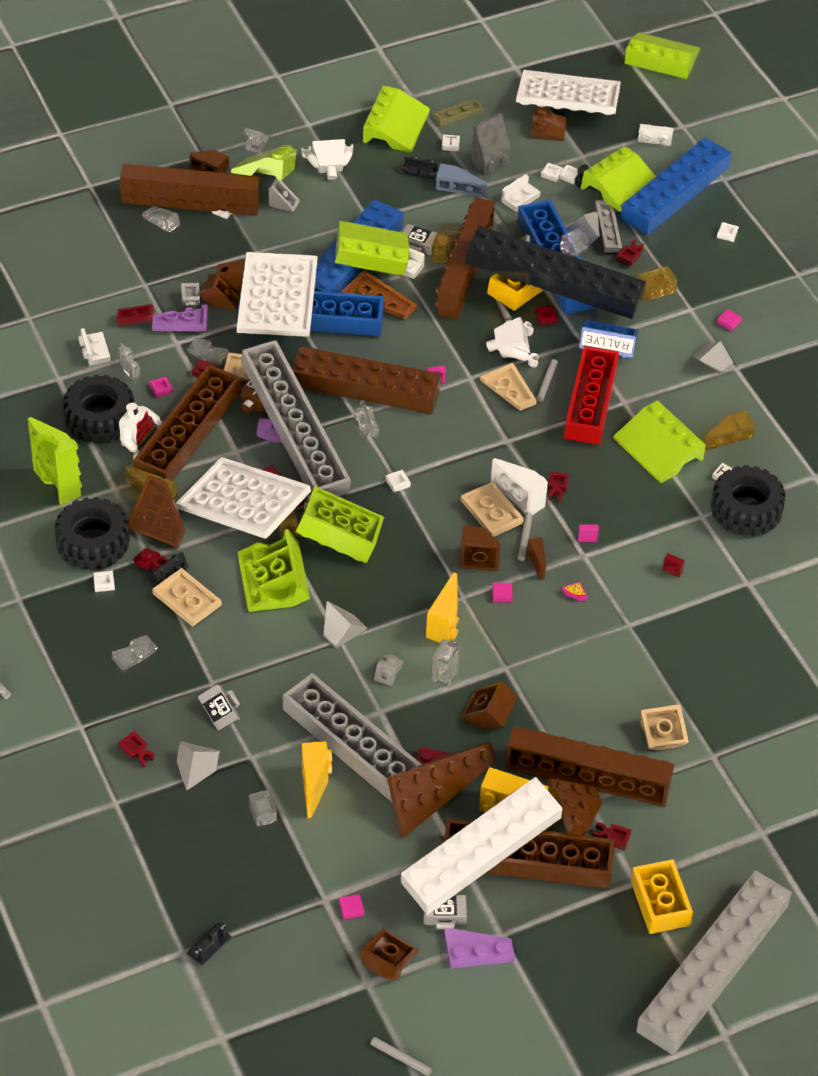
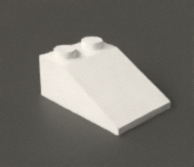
(520, 486)

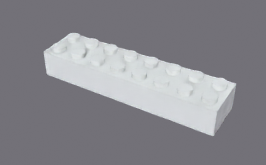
(481, 845)

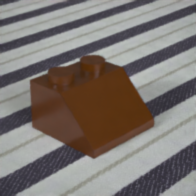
(479, 549)
(489, 706)

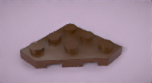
(157, 514)
(578, 803)

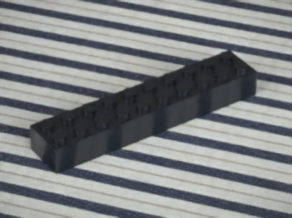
(555, 272)

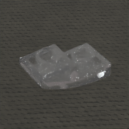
(204, 350)
(129, 365)
(135, 653)

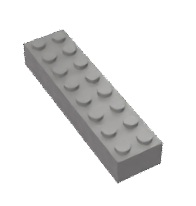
(347, 732)

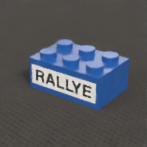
(609, 338)

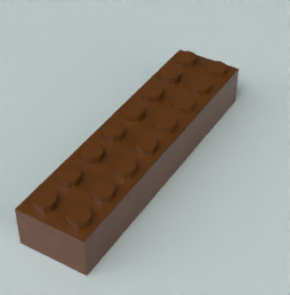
(190, 189)
(459, 275)
(367, 380)
(189, 423)
(590, 765)
(555, 858)

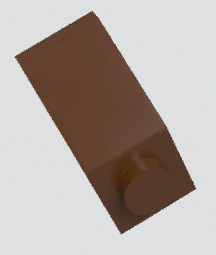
(209, 161)
(220, 294)

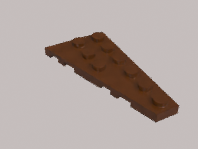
(429, 786)

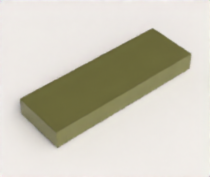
(458, 112)

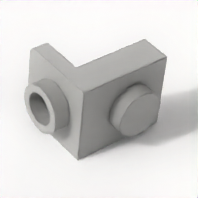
(190, 294)
(387, 669)

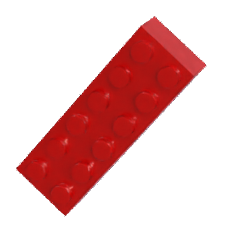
(591, 395)

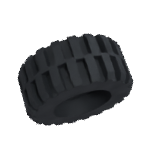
(96, 392)
(87, 515)
(748, 518)

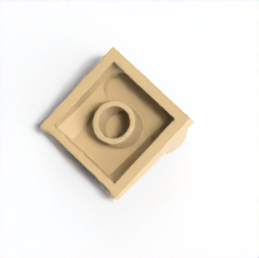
(664, 727)

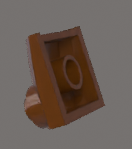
(548, 125)
(387, 954)

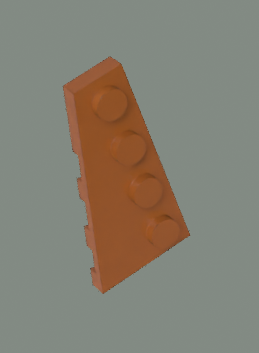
(394, 302)

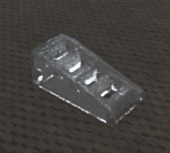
(163, 218)

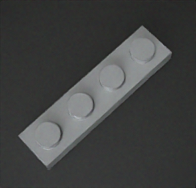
(608, 227)

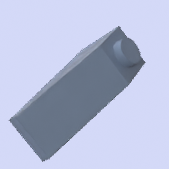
(457, 180)

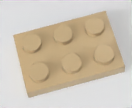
(492, 509)
(187, 597)

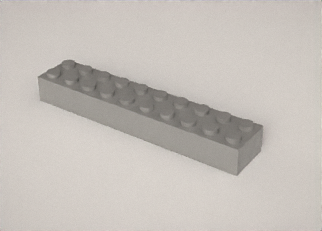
(294, 419)
(713, 962)

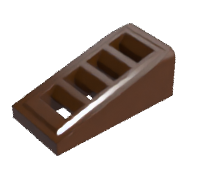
(536, 554)

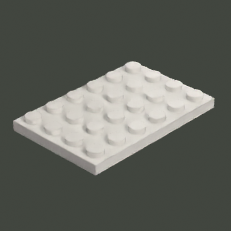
(568, 92)
(277, 294)
(243, 497)

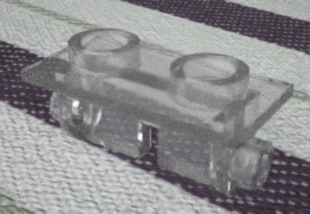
(365, 419)

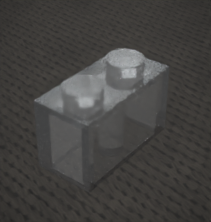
(446, 662)

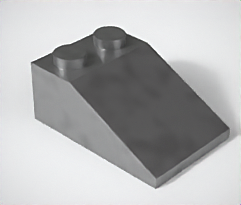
(490, 144)

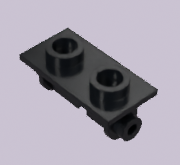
(413, 164)
(173, 565)
(209, 944)

